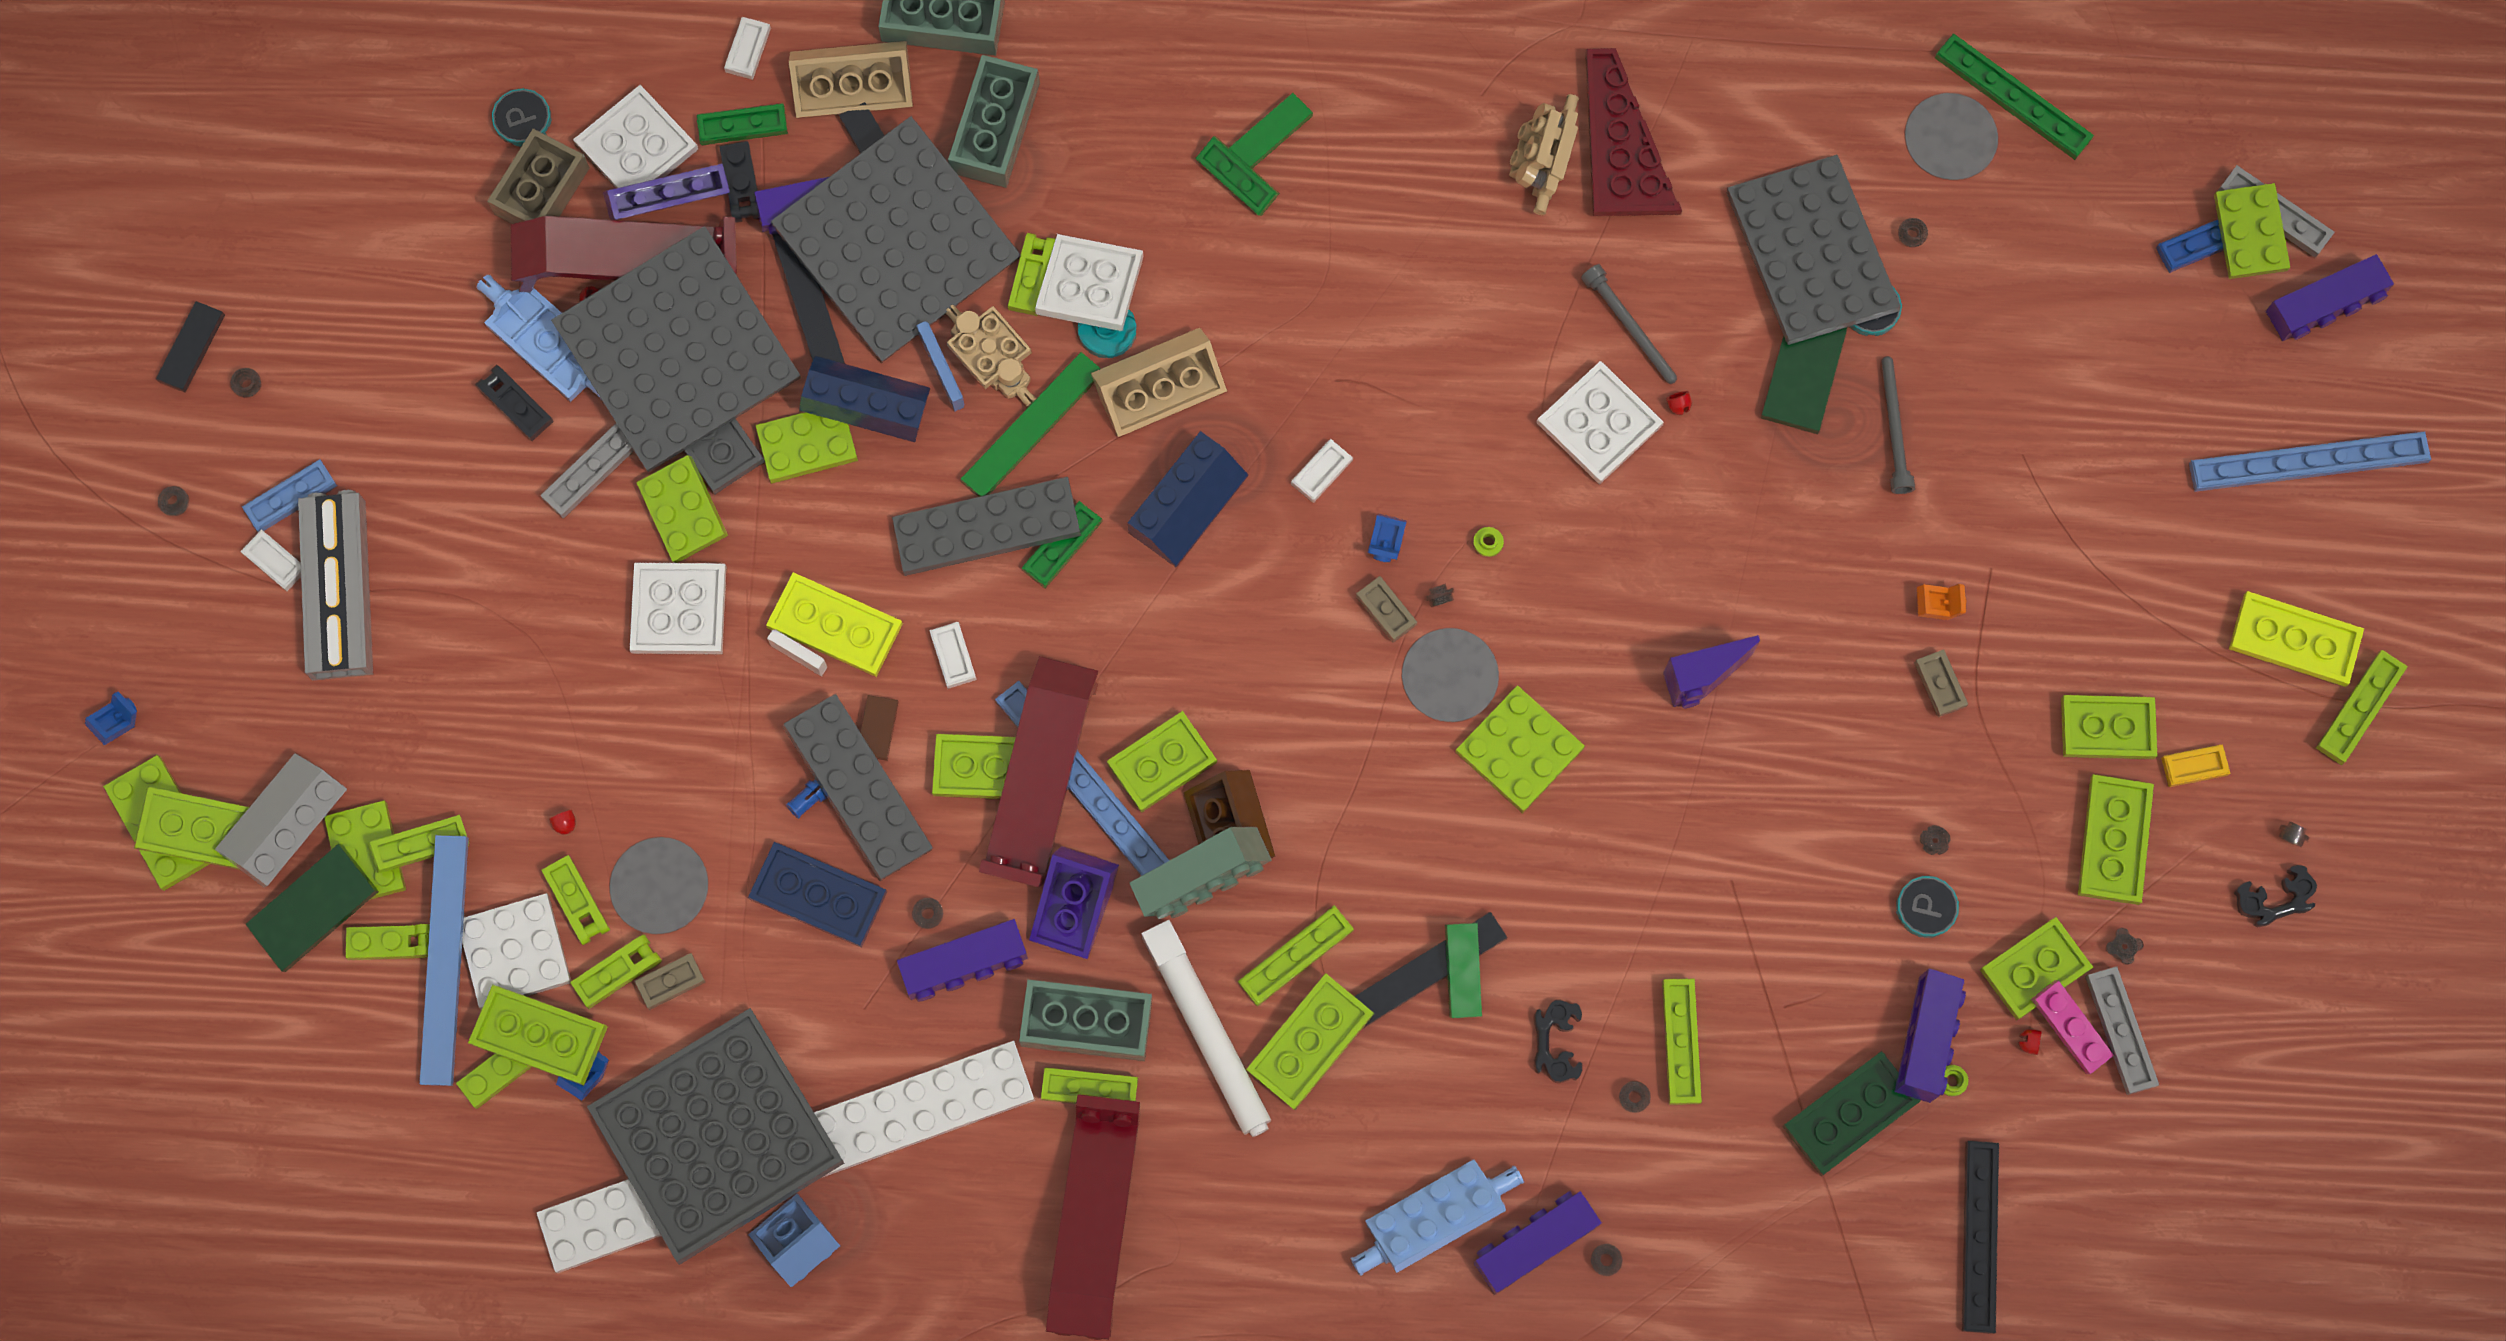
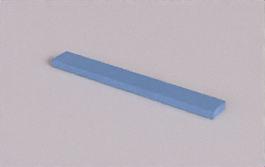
(2309, 461)
(1098, 799)
(444, 960)

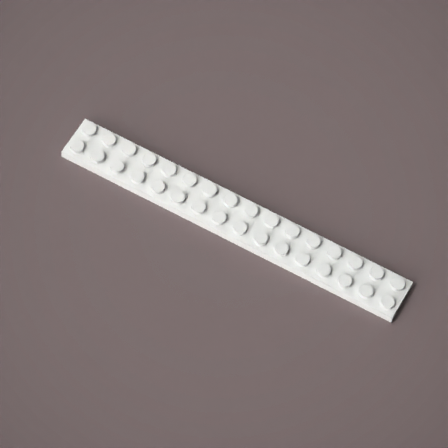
(857, 1127)

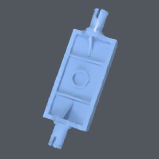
(526, 327)
(1435, 1216)

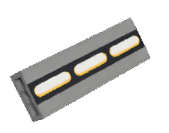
(335, 585)

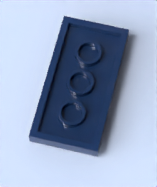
(817, 894)

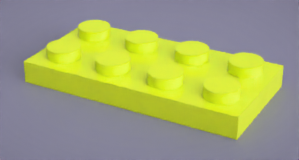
(834, 624)
(2296, 639)

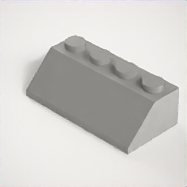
(280, 819)

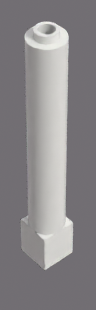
(1206, 1028)

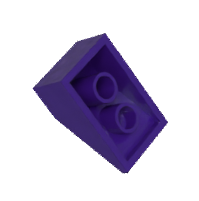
(1698, 673)
(1073, 901)

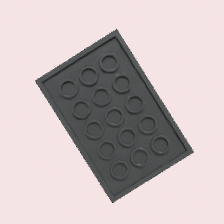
(1813, 249)

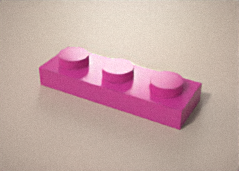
(2072, 1027)

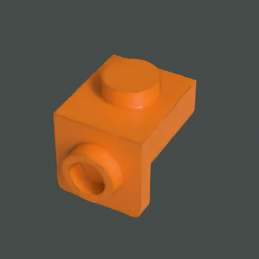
(1941, 601)

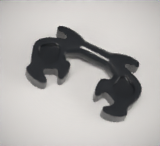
(2251, 904)
(1557, 1014)

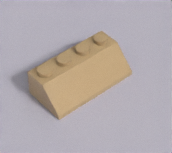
(845, 77)
(1159, 382)

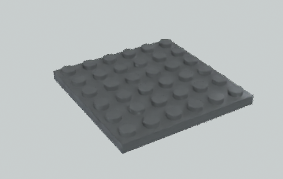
(895, 239)
(676, 349)
(715, 1136)

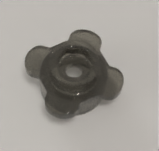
(2125, 955)

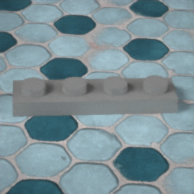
(2297, 224)
(588, 471)
(2122, 1030)

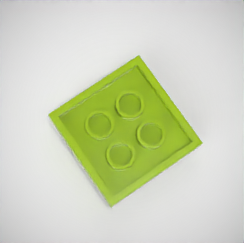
(1520, 749)

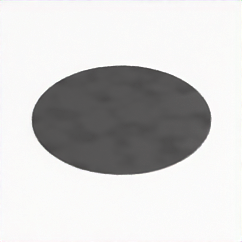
(1951, 136)
(1450, 675)
(658, 885)

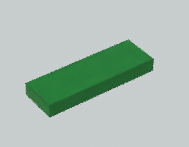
(742, 124)
(1272, 130)
(1237, 176)
(1053, 556)
(1463, 970)

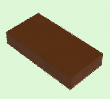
(879, 724)

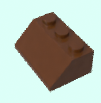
(1226, 803)

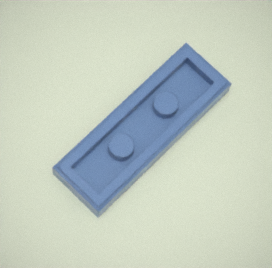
(940, 366)
(283, 499)

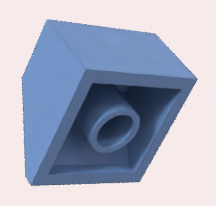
(794, 1240)

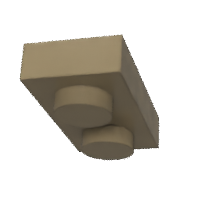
(1386, 609)
(1941, 683)
(670, 981)

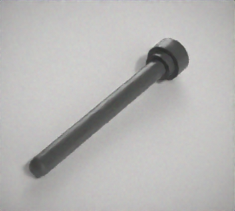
(1597, 281)
(1902, 479)

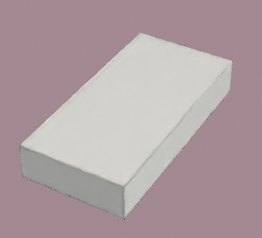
(747, 48)
(1321, 470)
(273, 560)
(797, 652)
(953, 655)

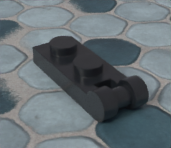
(740, 179)
(514, 403)

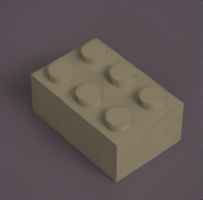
(538, 180)

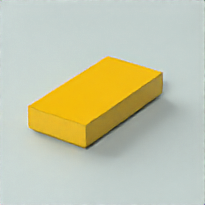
(2195, 765)

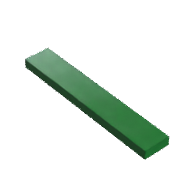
(2014, 96)
(1031, 426)

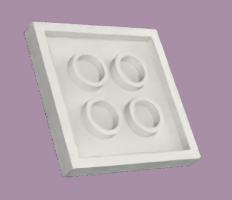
(635, 141)
(1089, 282)
(1600, 422)
(678, 608)
(515, 949)

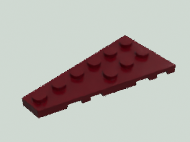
(1623, 155)

